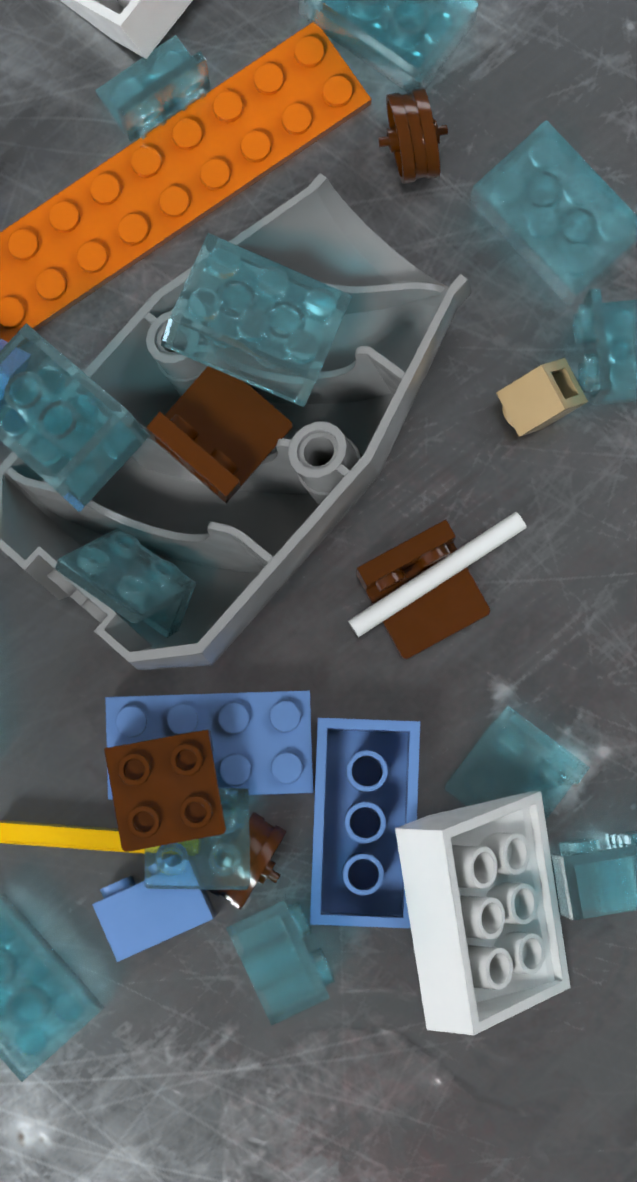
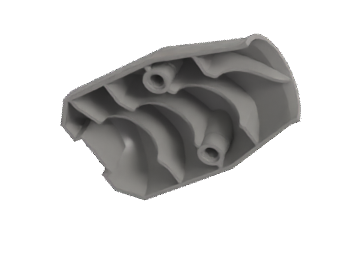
(305, 485)

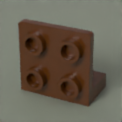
(220, 431)
(437, 613)
(165, 790)

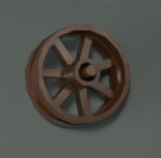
(413, 135)
(263, 844)

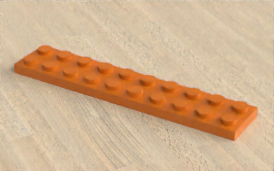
(173, 177)

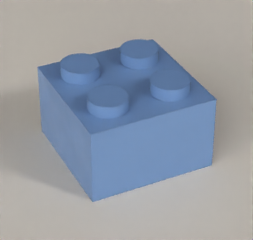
(144, 917)

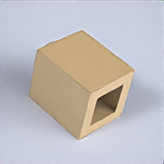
(541, 397)

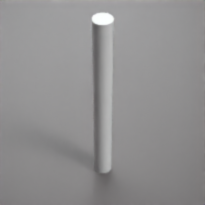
(437, 574)

